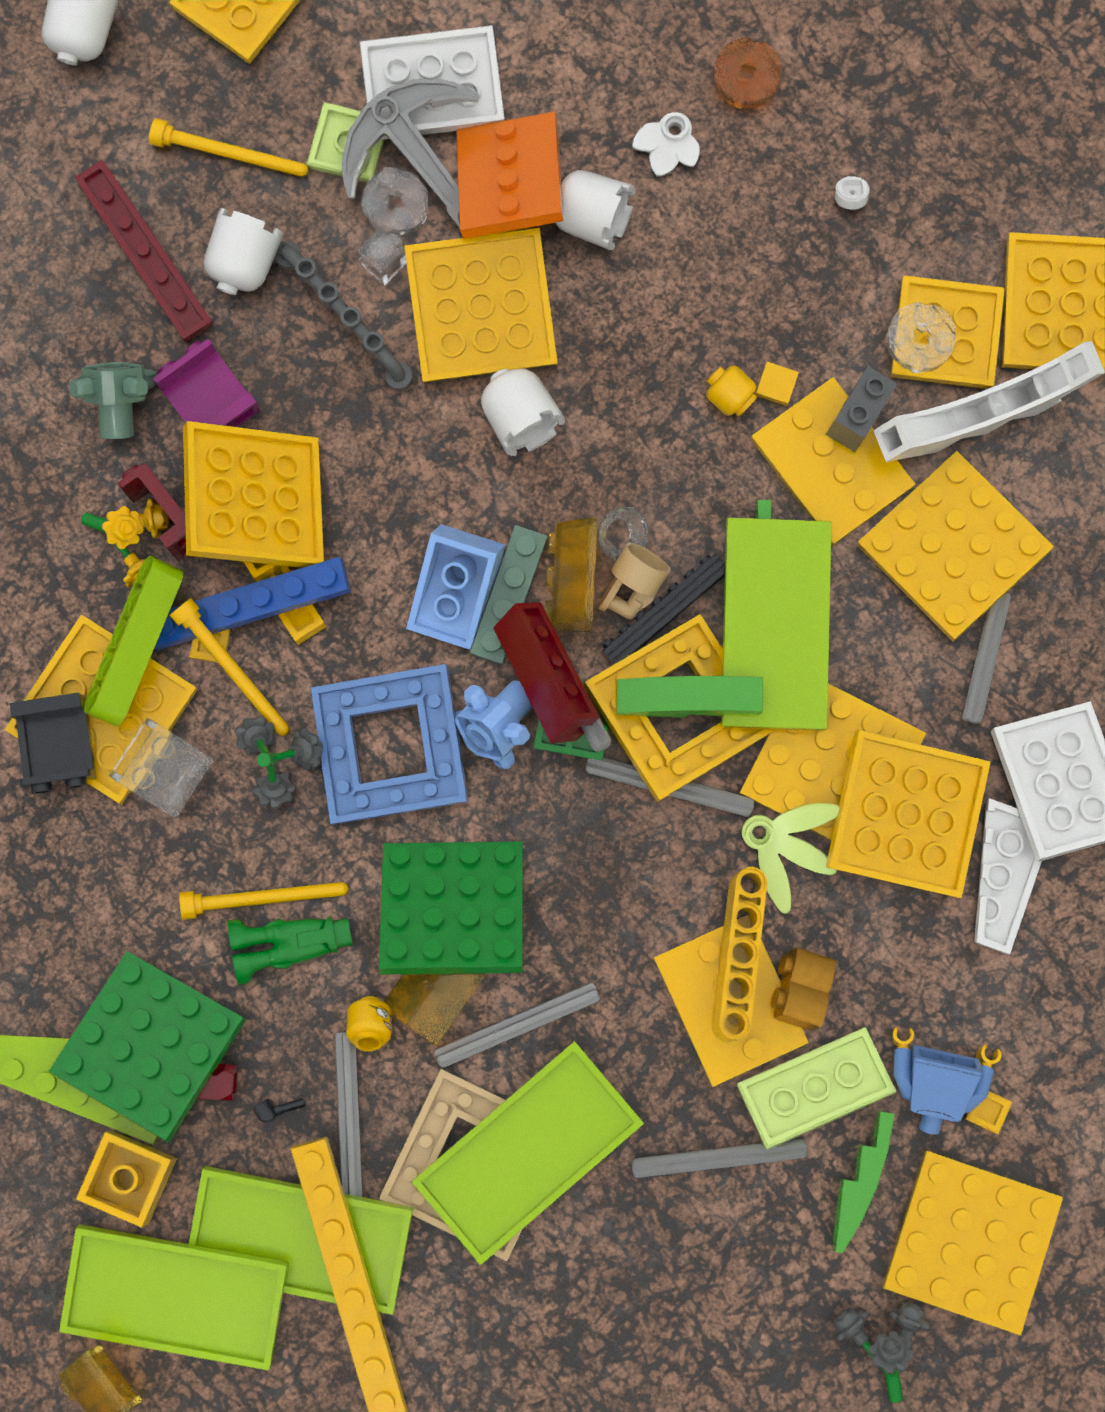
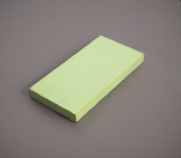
(816, 1088)

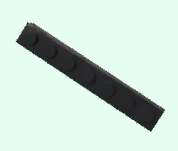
(665, 609)

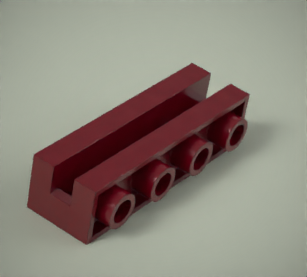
(545, 672)

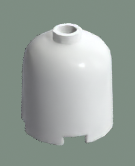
(77, 28)
(595, 207)
(240, 252)
(520, 410)

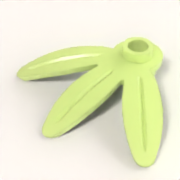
(778, 841)

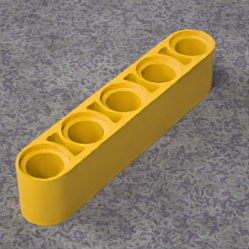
(729, 968)

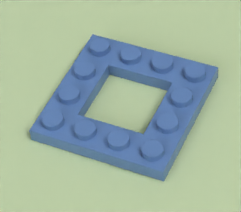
(445, 776)

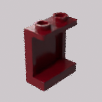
(138, 482)

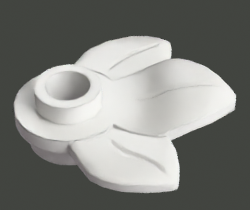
(665, 148)

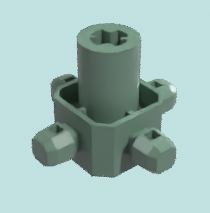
(114, 389)

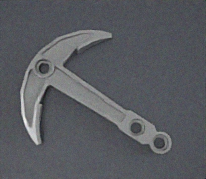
(404, 101)

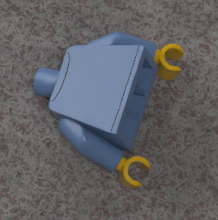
(941, 1082)

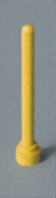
(165, 134)
(189, 617)
(194, 904)

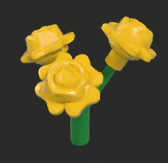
(123, 528)

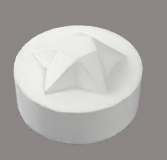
(852, 192)

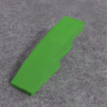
(689, 696)
(857, 1194)

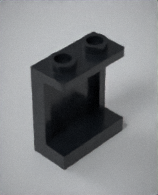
(54, 742)

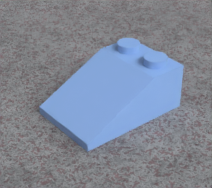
(454, 585)

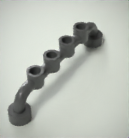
(397, 374)

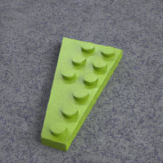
(26, 1068)

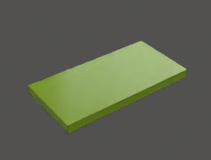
(778, 618)
(527, 1153)
(274, 1222)
(173, 1297)

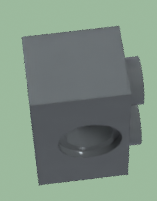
(861, 409)

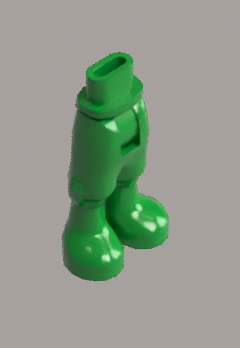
(292, 941)

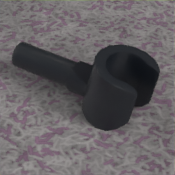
(265, 1110)

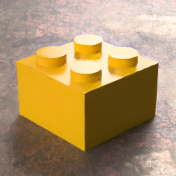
(126, 1178)

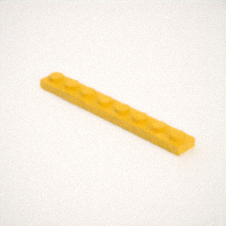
(348, 1276)

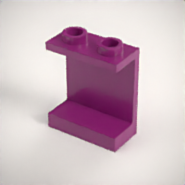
(205, 388)

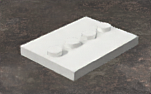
(452, 55)
(1057, 778)

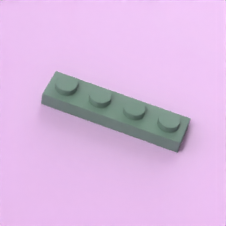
(509, 588)

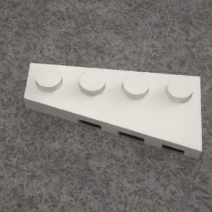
(1005, 877)

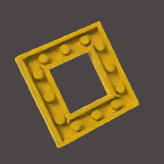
(660, 769)

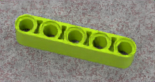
(133, 641)

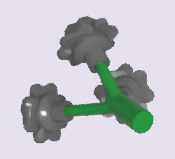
(303, 750)
(890, 1351)

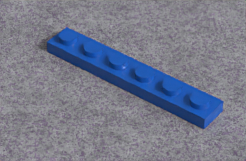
(262, 600)

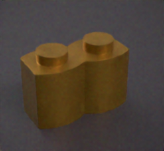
(803, 988)

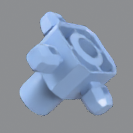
(493, 723)

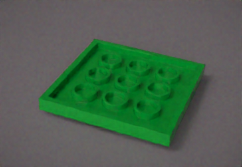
(451, 908)
(147, 1046)

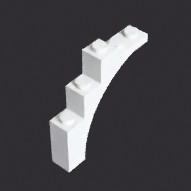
(985, 411)

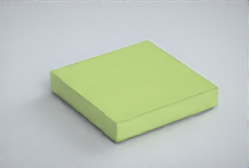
(331, 140)

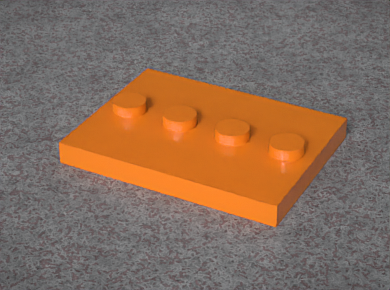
(509, 175)

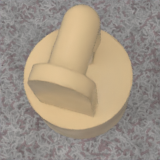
(641, 572)

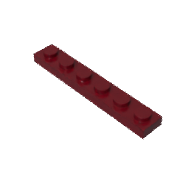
(144, 251)

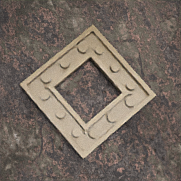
(446, 1101)

